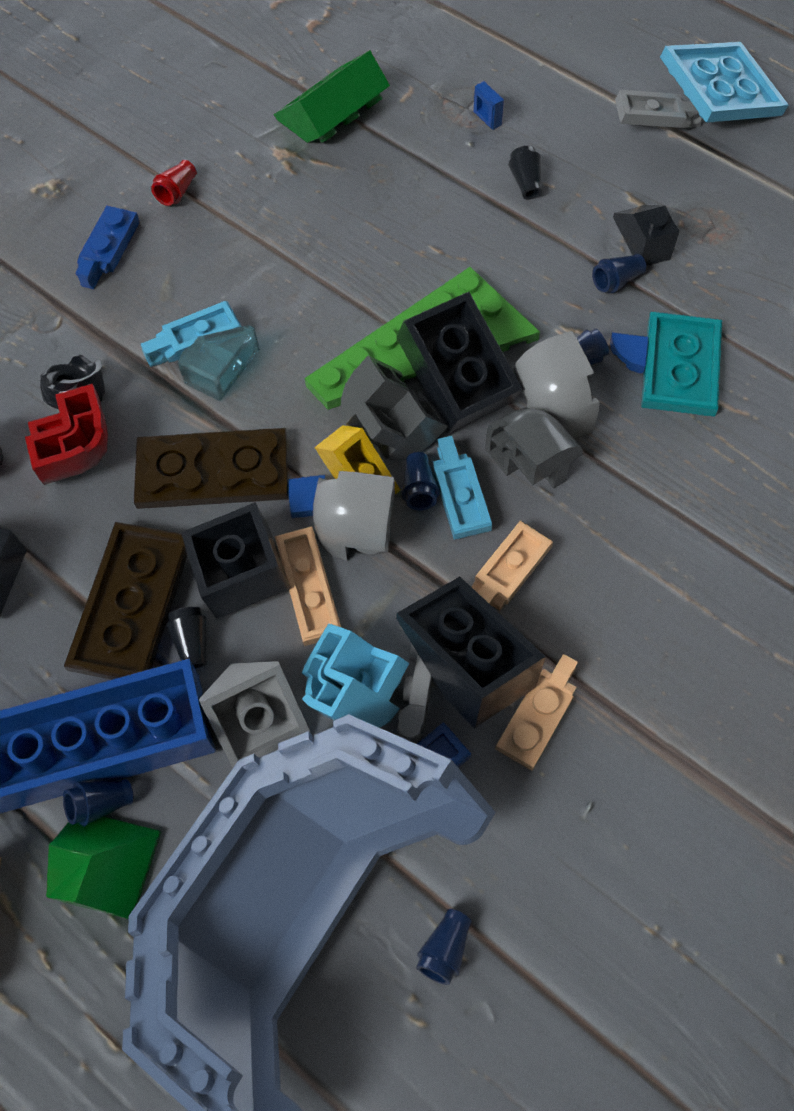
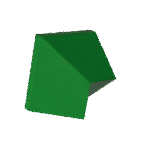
(101, 865)

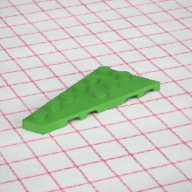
(501, 317)

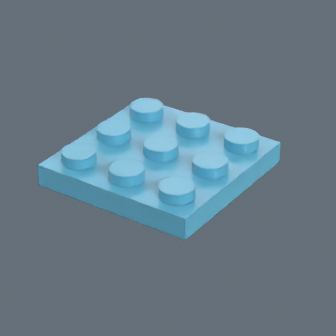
(723, 81)

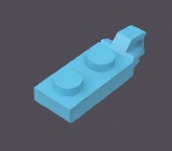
(183, 332)
(460, 491)

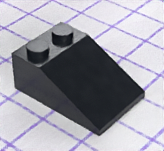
(471, 651)

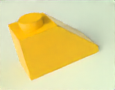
(351, 451)

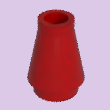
(172, 184)

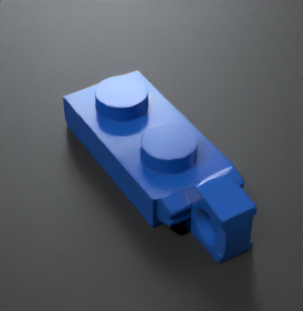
(106, 245)

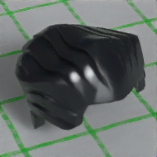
(71, 376)

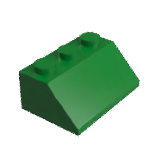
(335, 99)

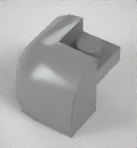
(557, 382)
(354, 513)

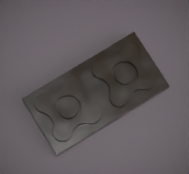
(211, 468)
(128, 603)

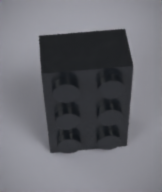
(458, 361)

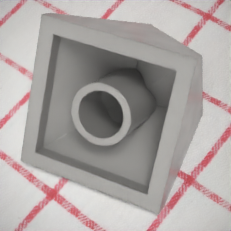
(252, 710)

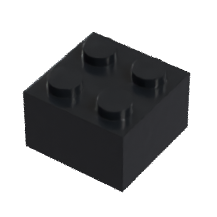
(235, 560)

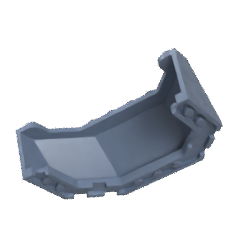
(261, 893)

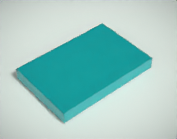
(682, 364)

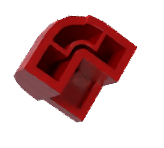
(68, 440)

